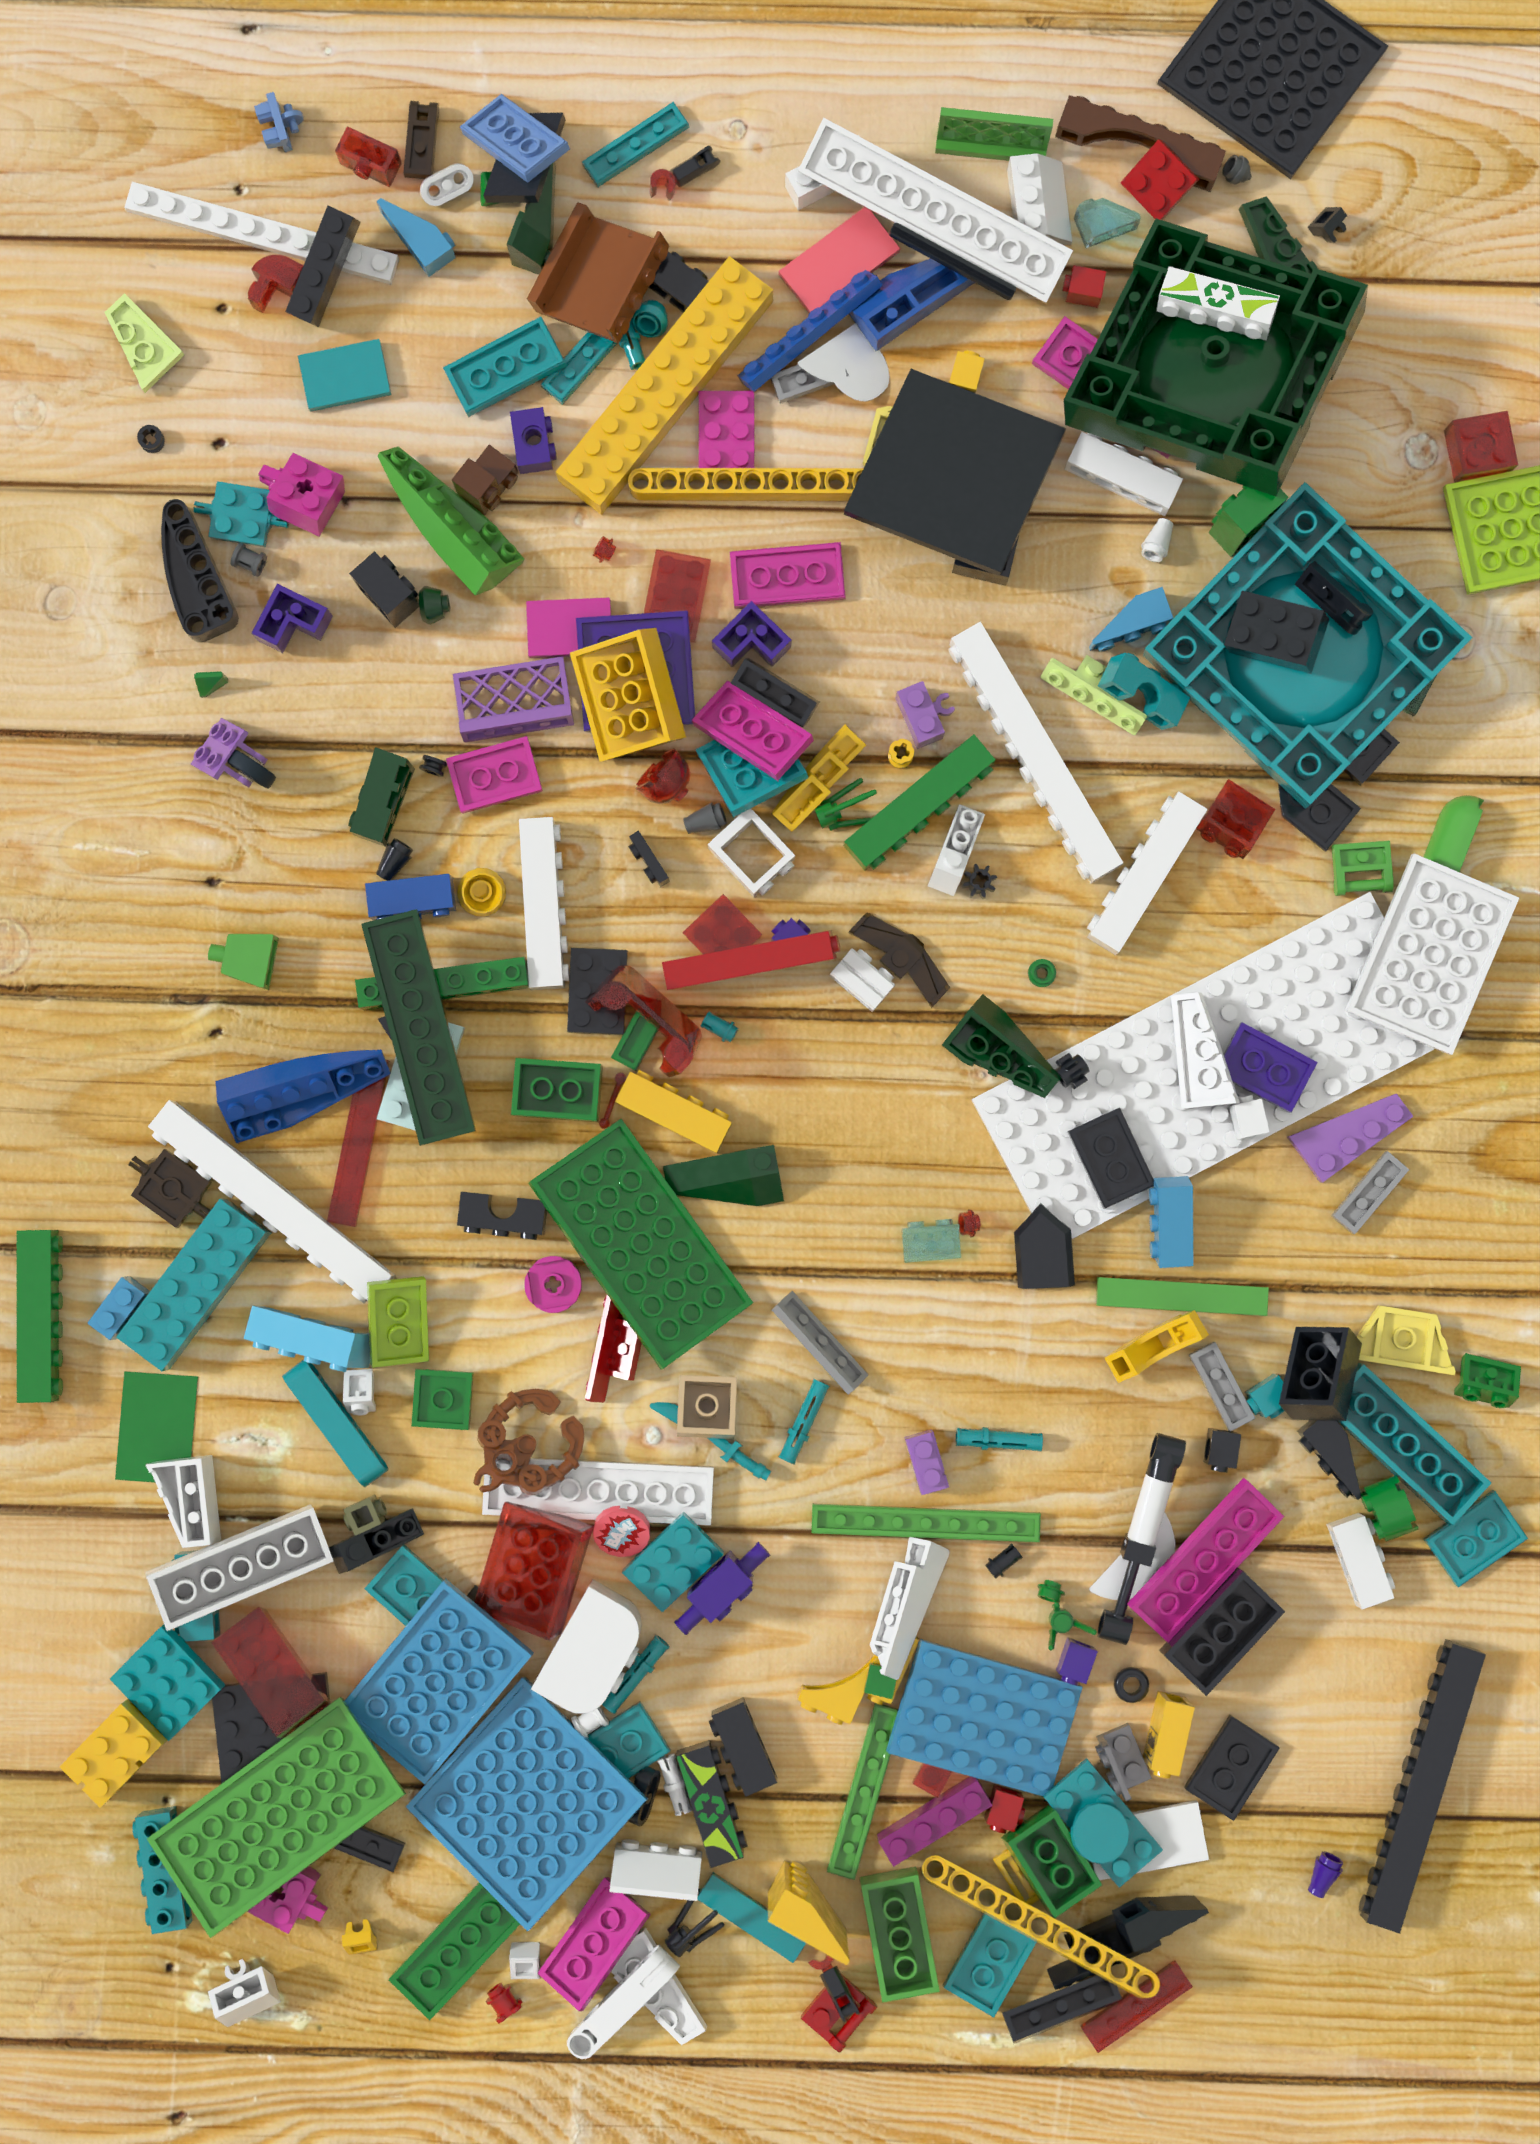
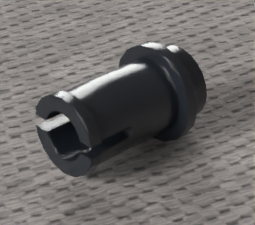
(1003, 1561)

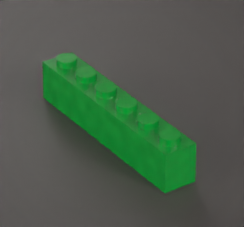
(919, 803)
(39, 1316)

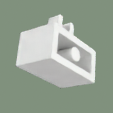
(243, 1995)

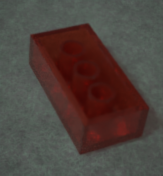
(271, 1672)

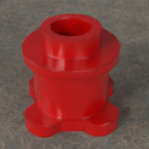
(503, 2001)

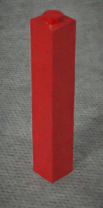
(750, 959)

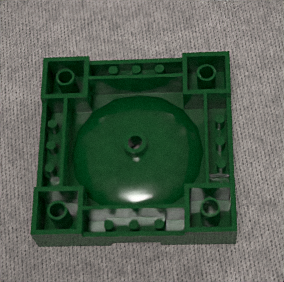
(1211, 392)

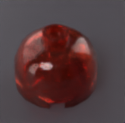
(665, 779)

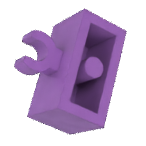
(922, 714)

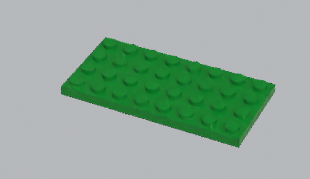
(640, 1243)

